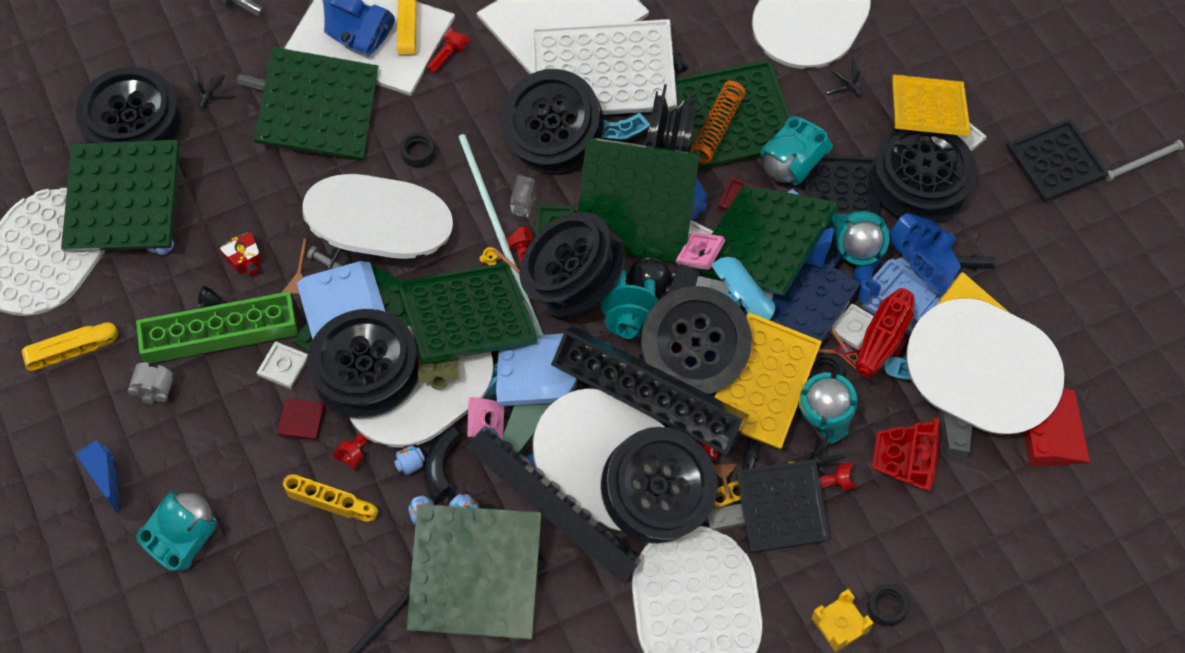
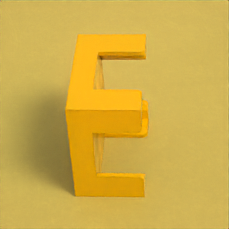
(841, 621)

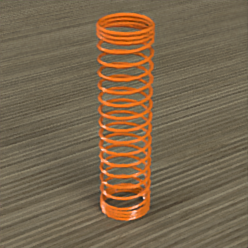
(734, 97)

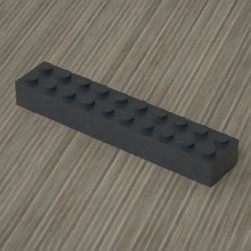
(650, 390)

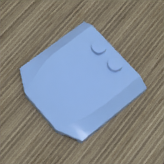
(897, 275)
(338, 292)
(528, 376)

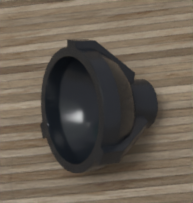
(208, 297)

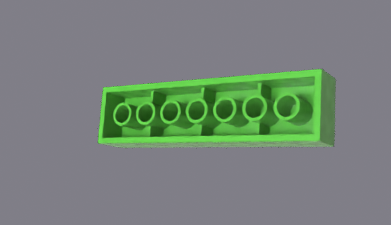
(216, 327)

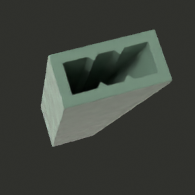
(522, 425)

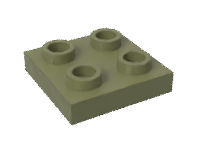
(444, 369)

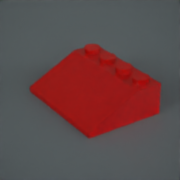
(1059, 437)

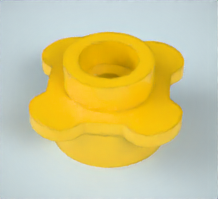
(488, 252)

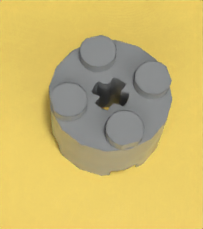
(150, 383)

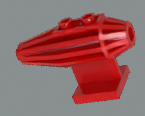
(886, 332)

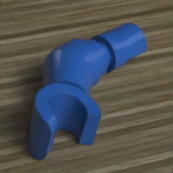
(864, 274)

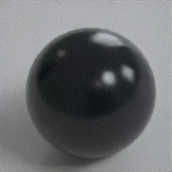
(652, 269)

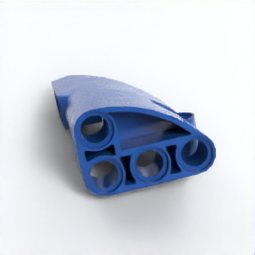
(362, 22)
(926, 249)

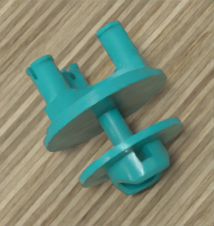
(628, 307)

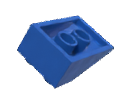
(99, 465)

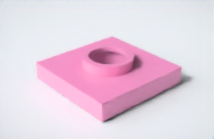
(697, 242)
(476, 416)

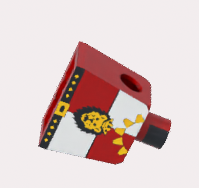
(242, 253)

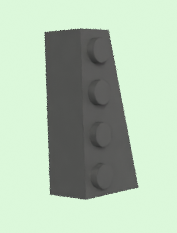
(955, 436)

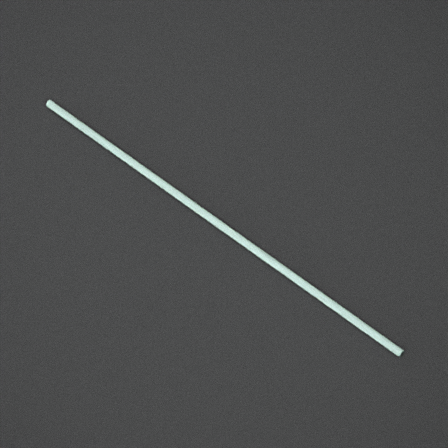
(498, 229)

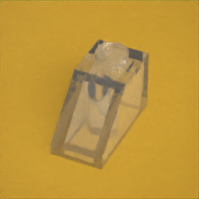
(523, 196)

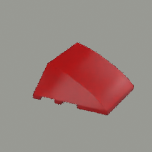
(909, 453)

